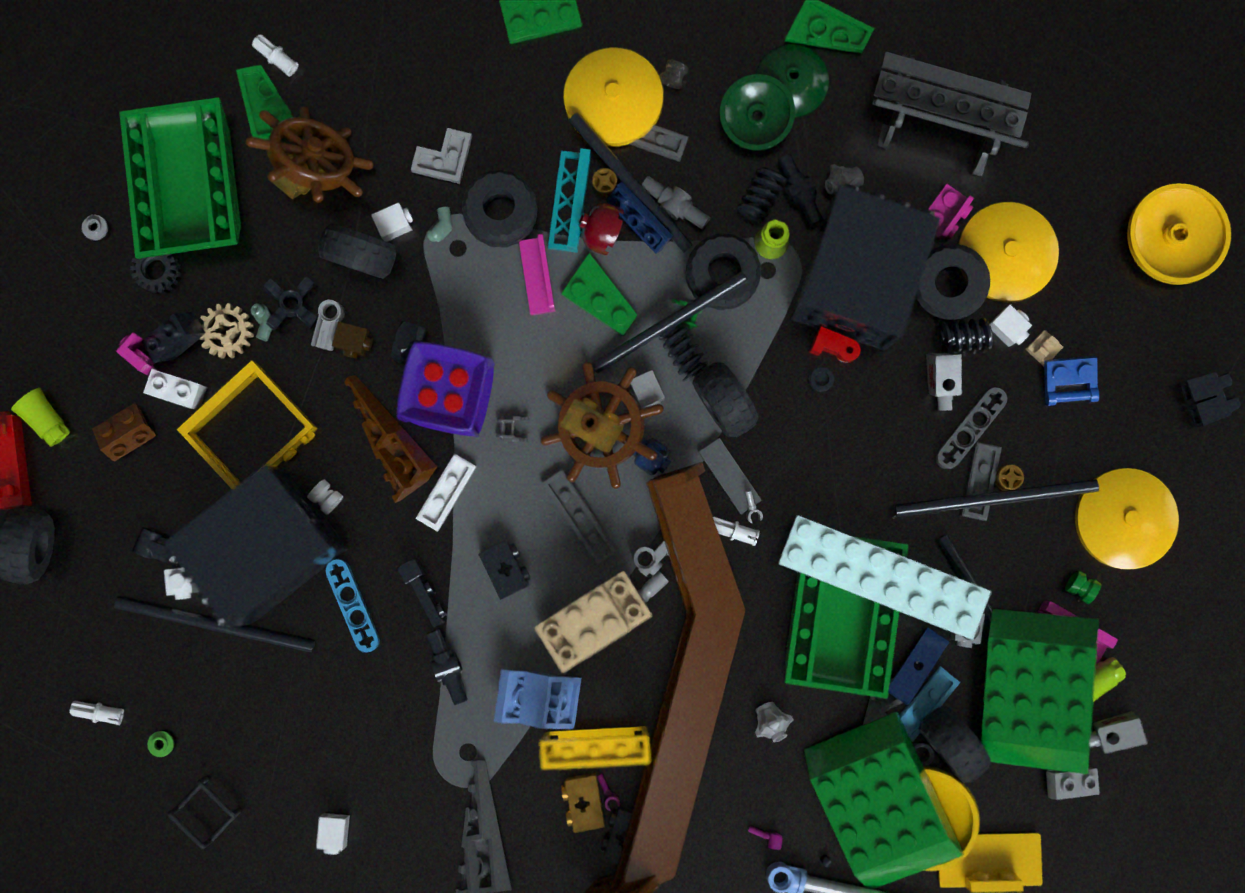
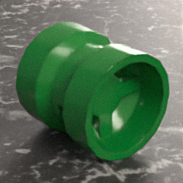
(1085, 587)

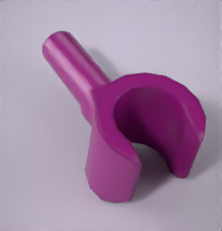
(607, 792)
(774, 839)

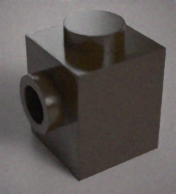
(352, 340)

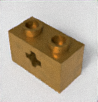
(592, 815)

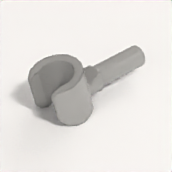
(752, 507)

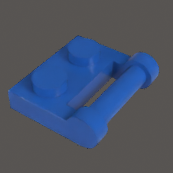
(1070, 372)

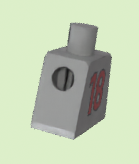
(940, 368)
(1126, 733)

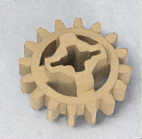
(227, 341)

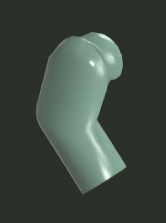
(443, 227)
(262, 314)

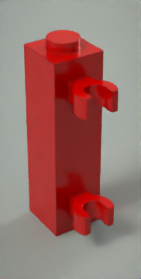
(13, 463)

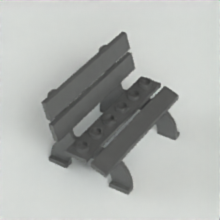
(951, 104)

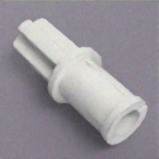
(275, 55)
(736, 531)
(97, 712)

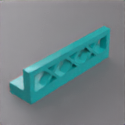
(578, 200)

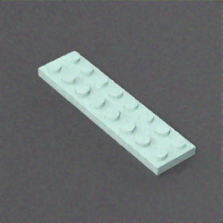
(884, 577)

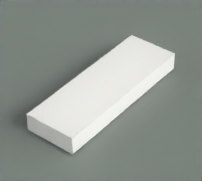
(446, 492)

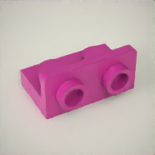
(950, 206)
(132, 350)

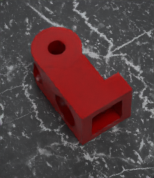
(834, 343)

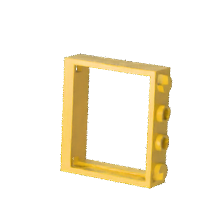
(225, 396)
(595, 747)

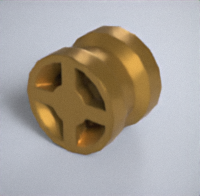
(602, 178)
(1014, 477)

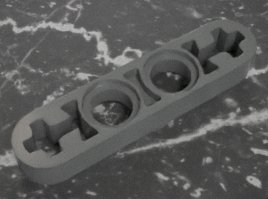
(971, 428)

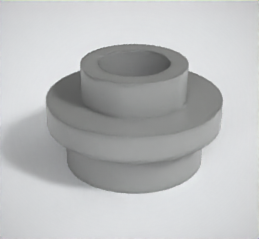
(101, 230)

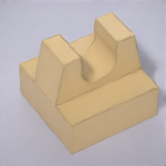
(1044, 347)

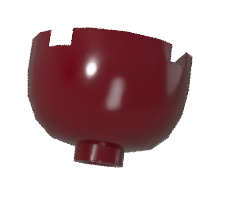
(601, 227)

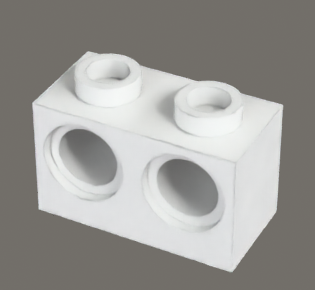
(175, 389)

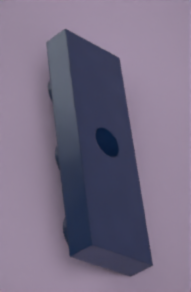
(640, 218)
(924, 654)

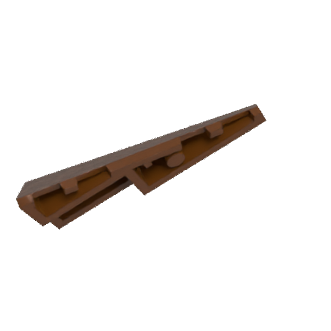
(403, 459)

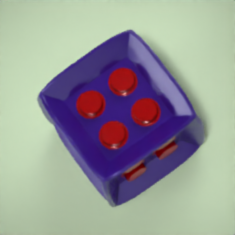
(445, 389)

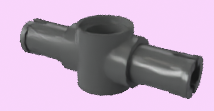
(675, 202)

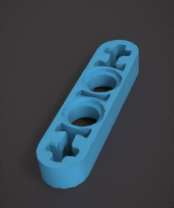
(356, 603)

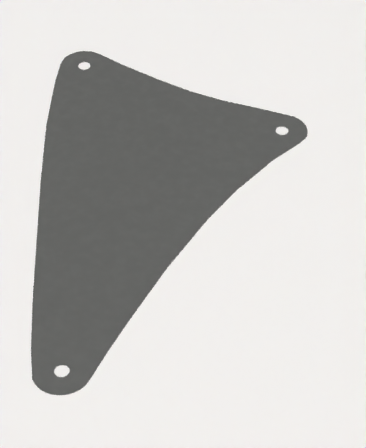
(489, 314)

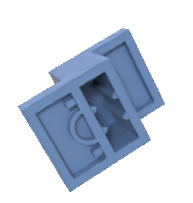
(537, 699)

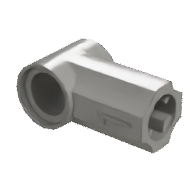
(325, 326)

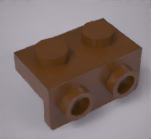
(123, 432)

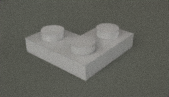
(445, 164)

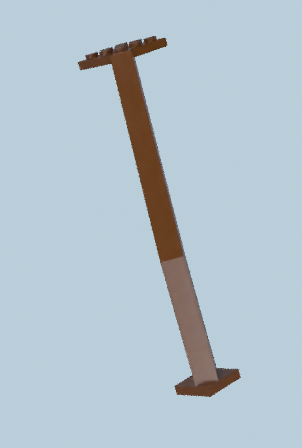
(693, 687)

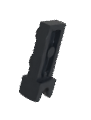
(413, 573)

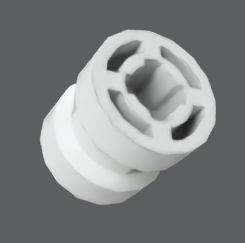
(325, 497)

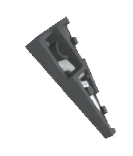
(484, 858)

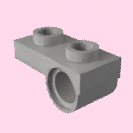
(655, 564)
(1071, 785)

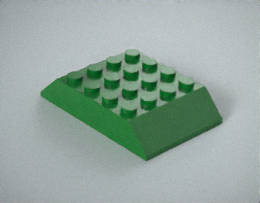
(180, 178)
(841, 637)
(1040, 690)
(881, 802)

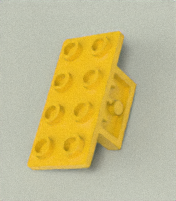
(998, 864)

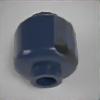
(659, 464)

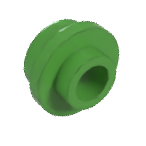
(167, 740)

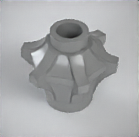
(843, 176)
(772, 722)

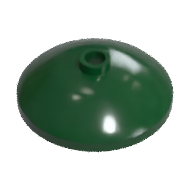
(812, 80)
(759, 94)

